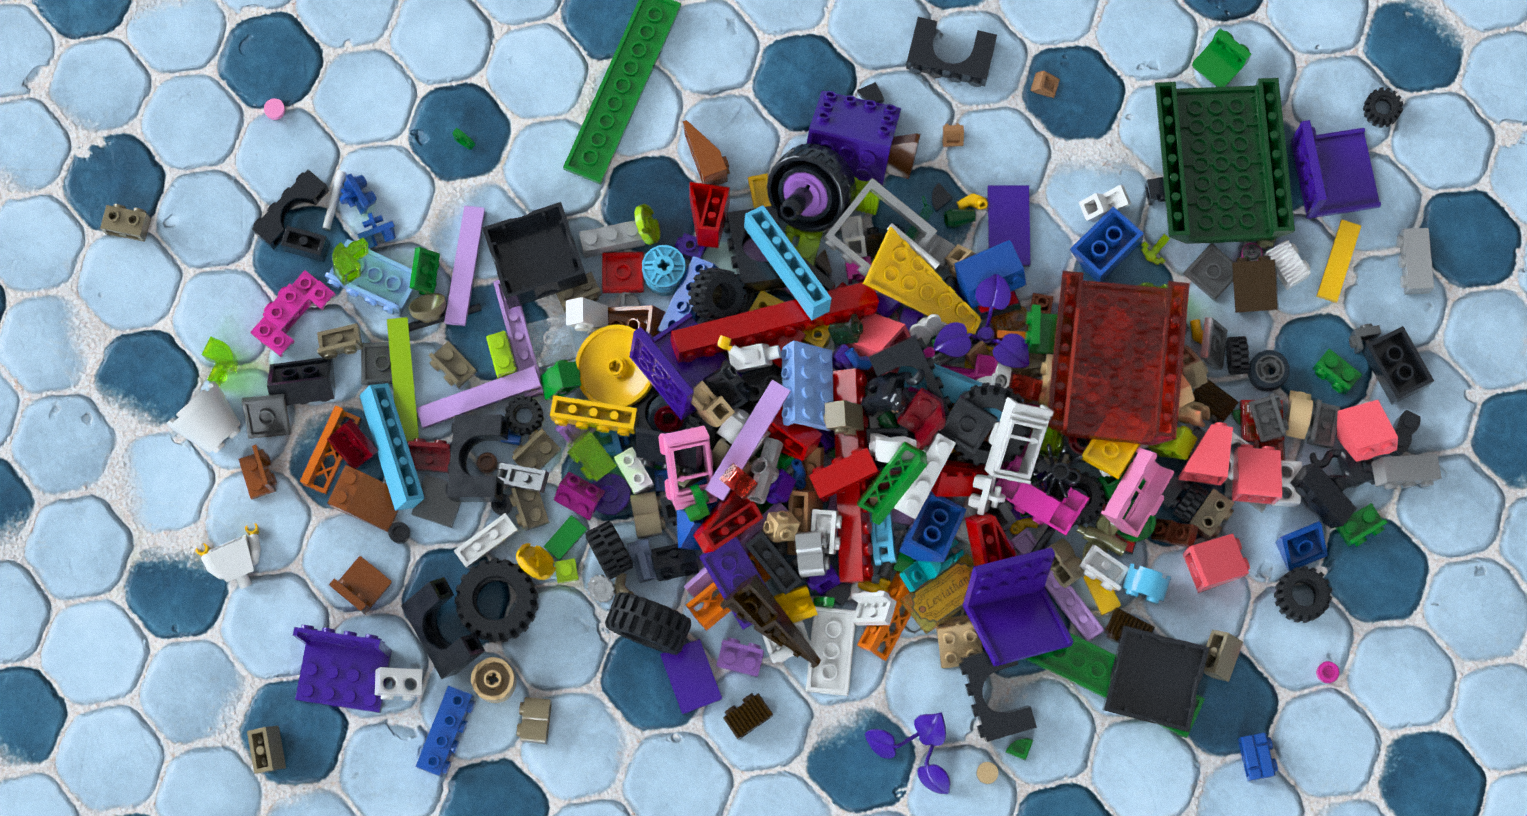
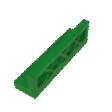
(900, 484)

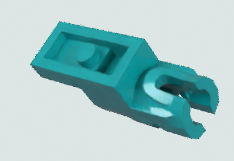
(922, 571)

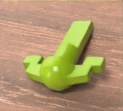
(1151, 255)

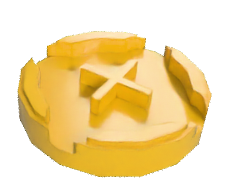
(535, 561)

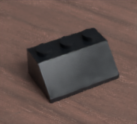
(303, 380)
(648, 452)

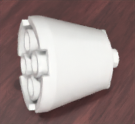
(207, 420)

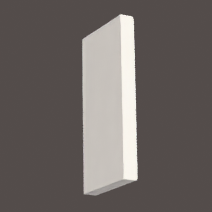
(833, 643)

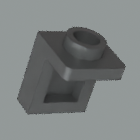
(1365, 332)

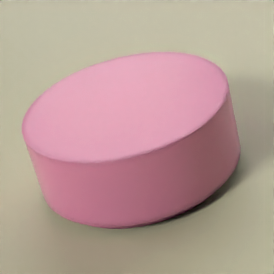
(274, 109)

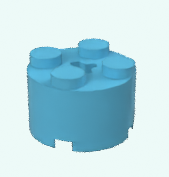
(1146, 583)

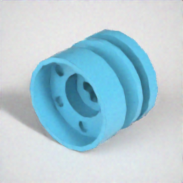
(659, 281)

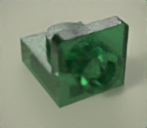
(847, 331)

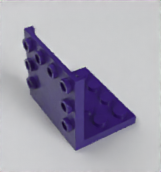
(857, 131)
(1333, 171)
(660, 366)
(1013, 608)
(340, 668)

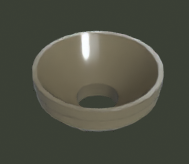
(428, 307)

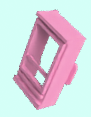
(681, 440)
(1149, 497)

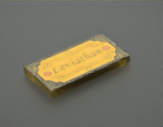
(941, 596)

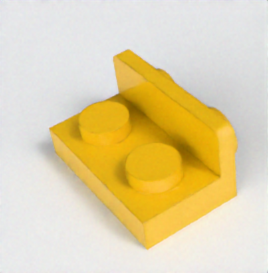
(797, 604)

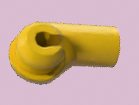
(1022, 524)
(883, 585)

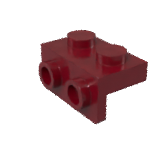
(352, 444)
(430, 456)

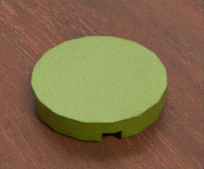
(646, 225)

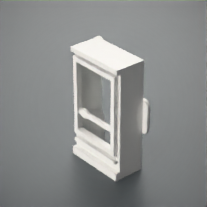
(1001, 433)

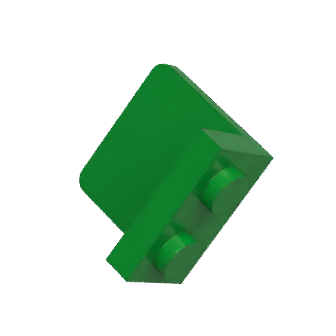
(1222, 59)
(1040, 331)

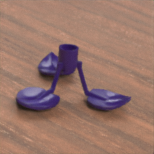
(1009, 352)
(931, 732)

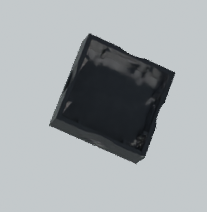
(535, 255)
(1155, 678)

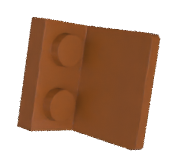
(257, 473)
(361, 585)

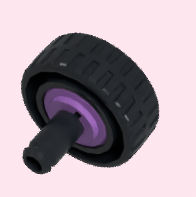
(811, 187)

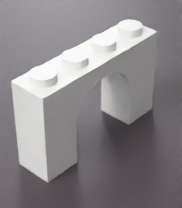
(918, 492)

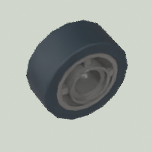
(1276, 362)

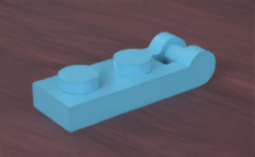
(883, 537)

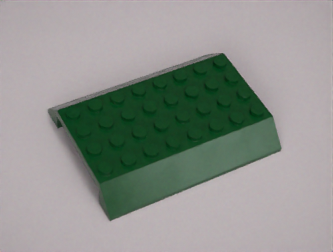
(1224, 162)

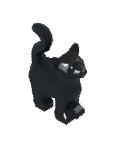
(889, 392)
(1352, 471)

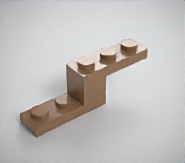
(803, 501)

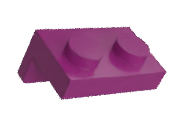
(578, 495)

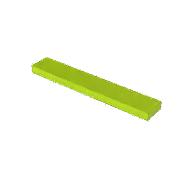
(402, 375)

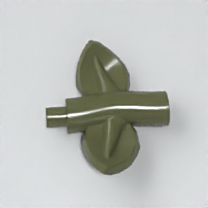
(1102, 537)

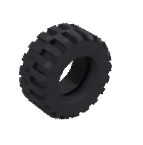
(994, 397)
(481, 576)
(648, 623)

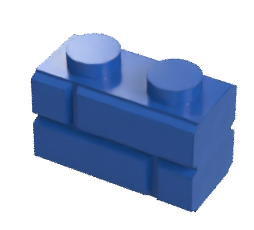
(1257, 756)

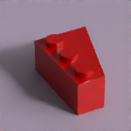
(709, 212)
(797, 439)
(843, 473)
(957, 479)
(726, 521)
(987, 539)

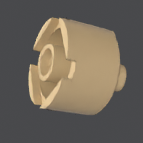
(488, 669)

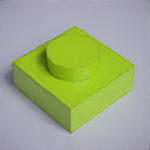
(566, 571)

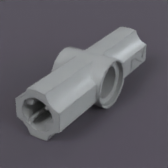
(765, 470)

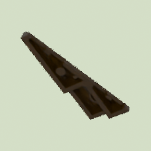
(759, 607)

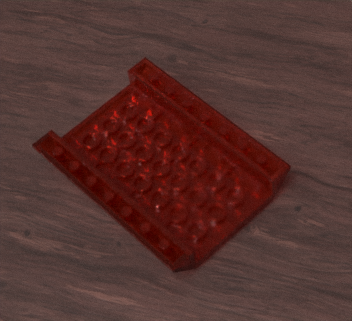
(1118, 360)

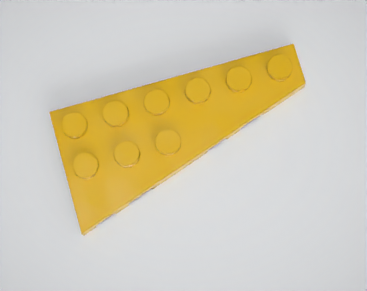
(913, 282)

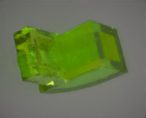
(346, 260)
(223, 357)

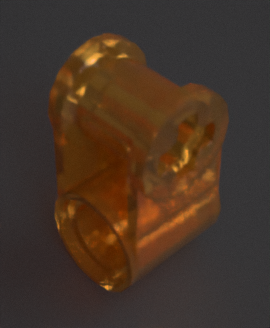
(1008, 322)

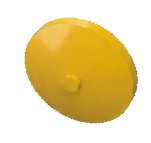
(607, 369)

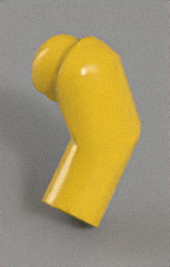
(973, 200)
(1196, 329)

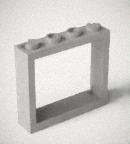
(894, 203)

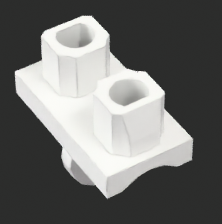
(983, 501)

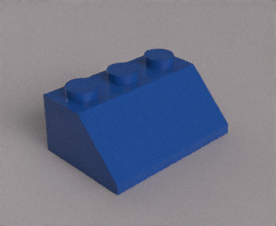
(1106, 244)
(996, 260)
(933, 530)

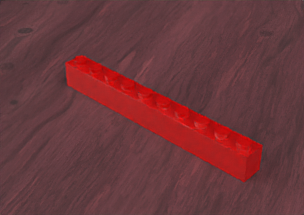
(769, 323)
(856, 526)

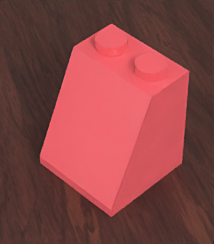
(878, 334)
(1366, 431)
(1211, 457)
(1257, 475)
(1216, 562)

